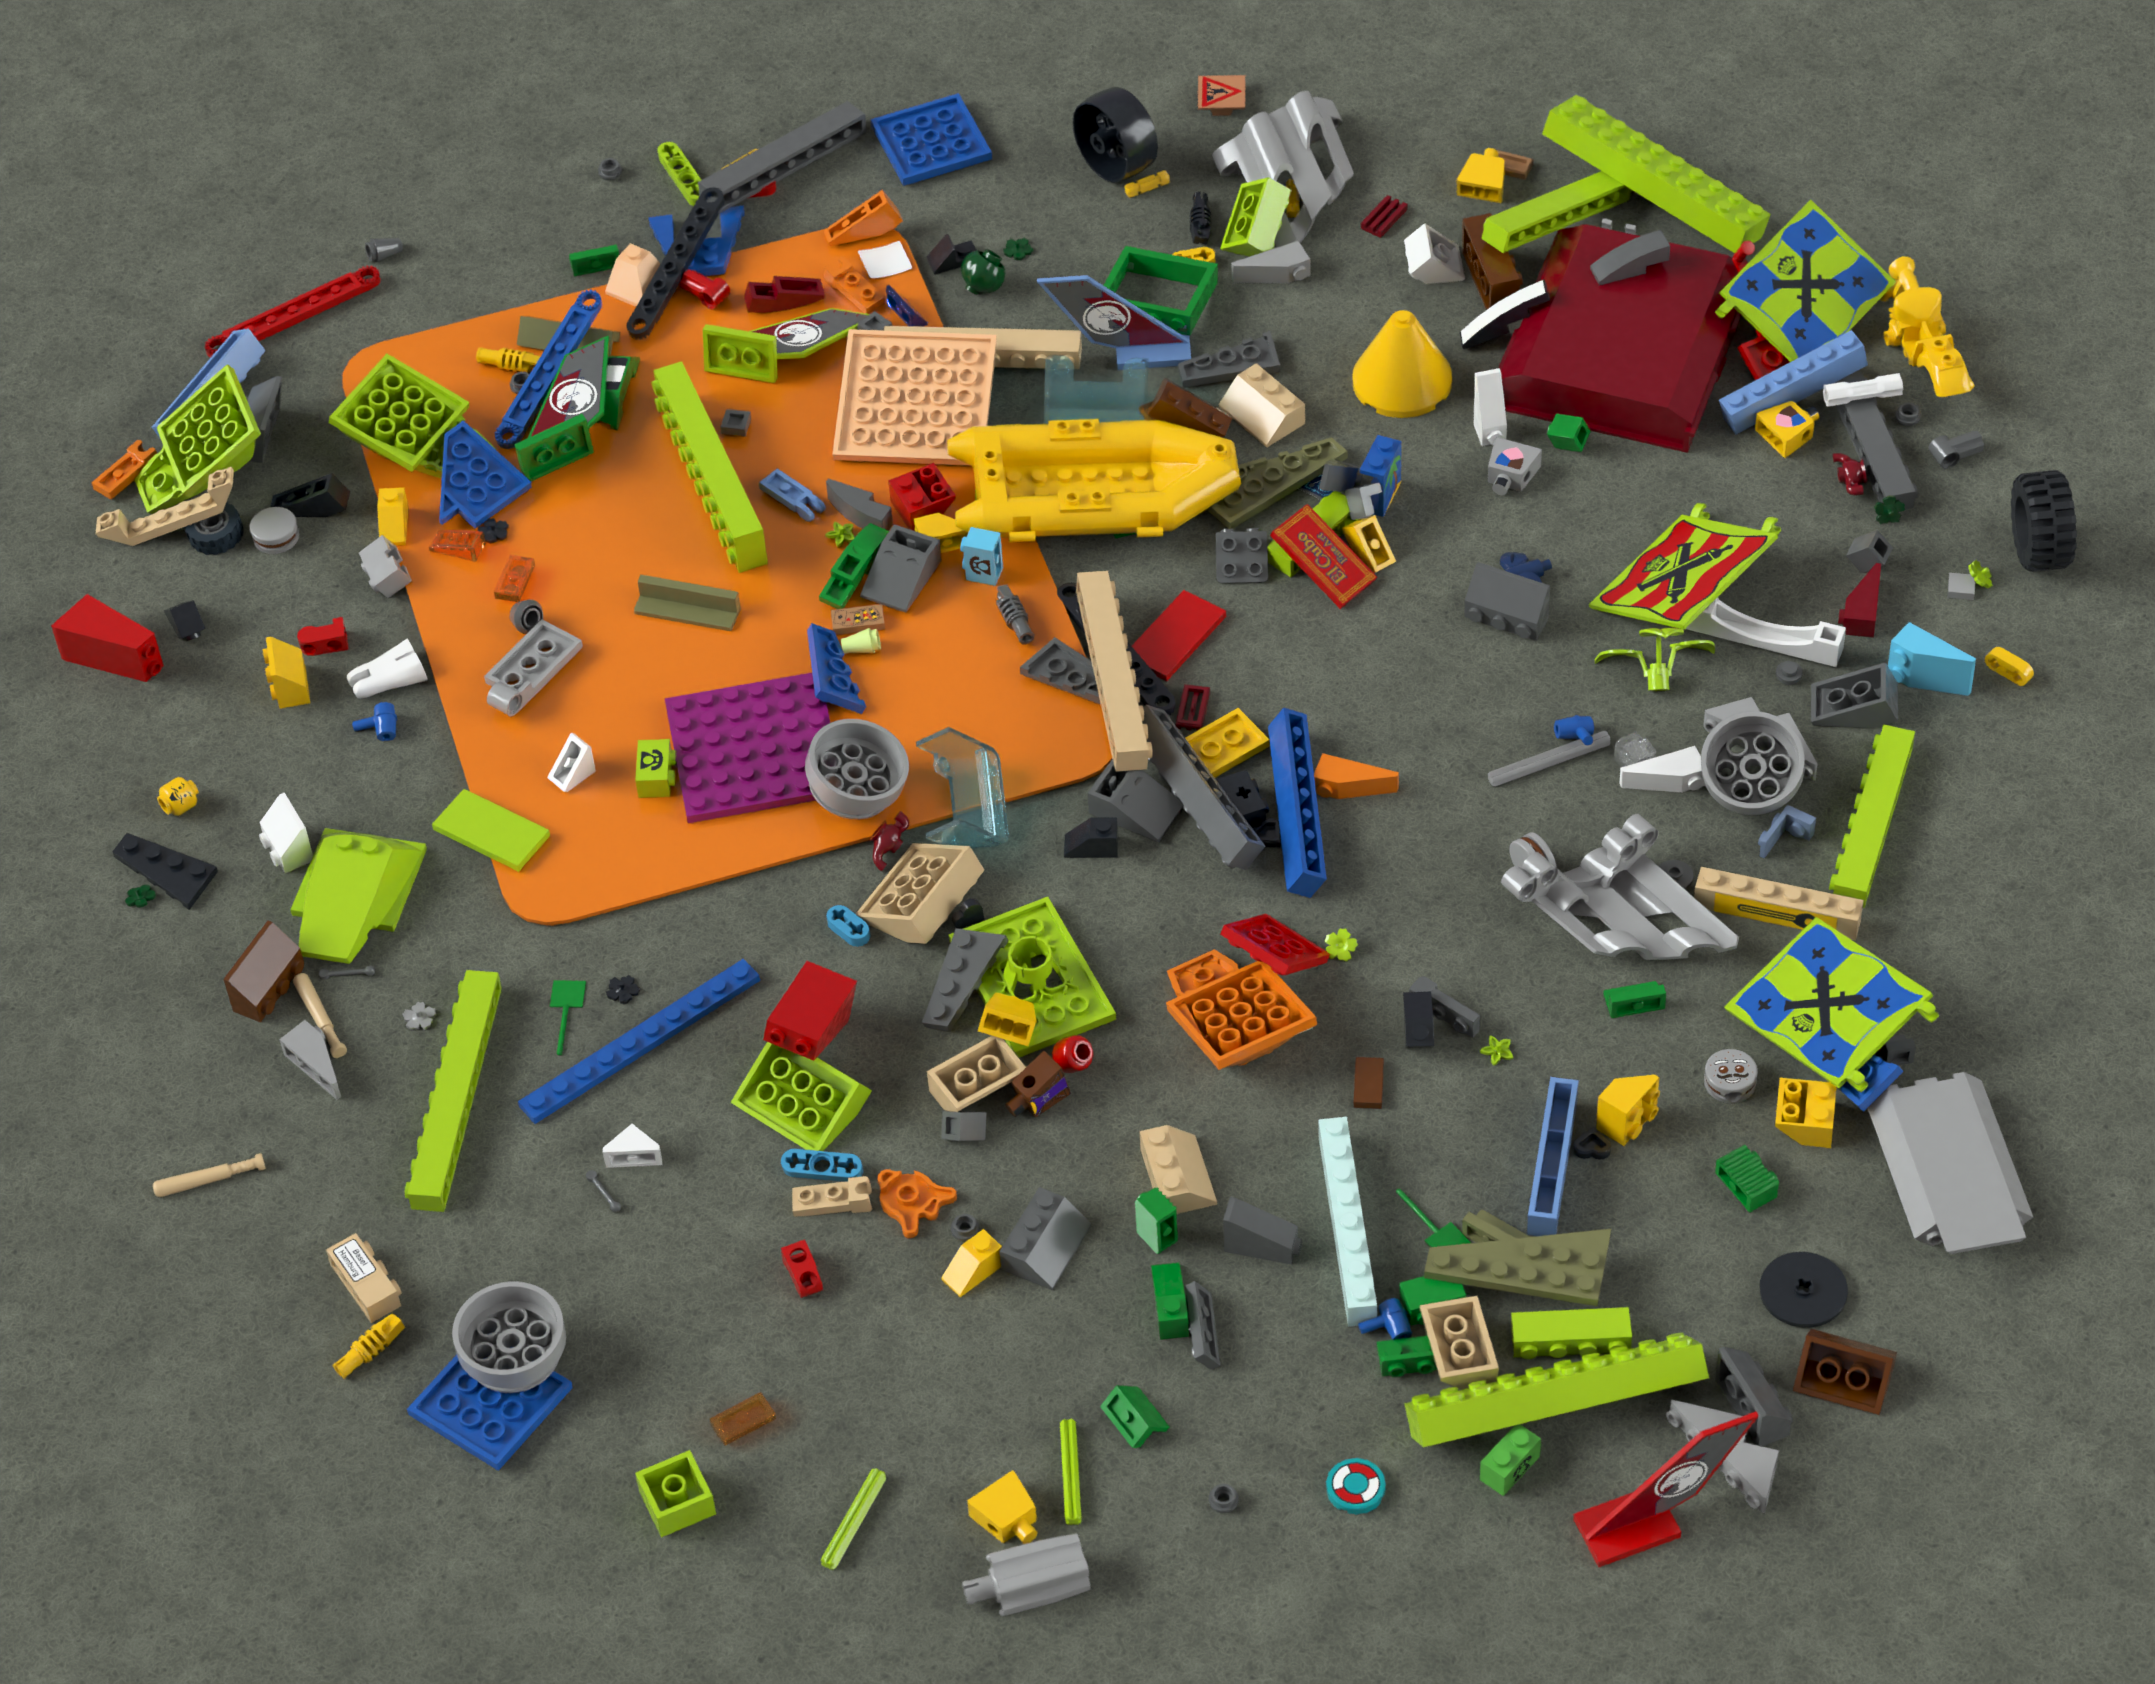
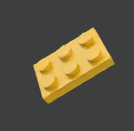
(1228, 742)

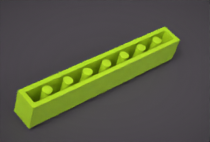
(1554, 211)
(1873, 813)

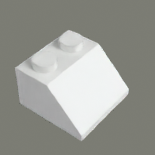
(1433, 257)
(285, 836)

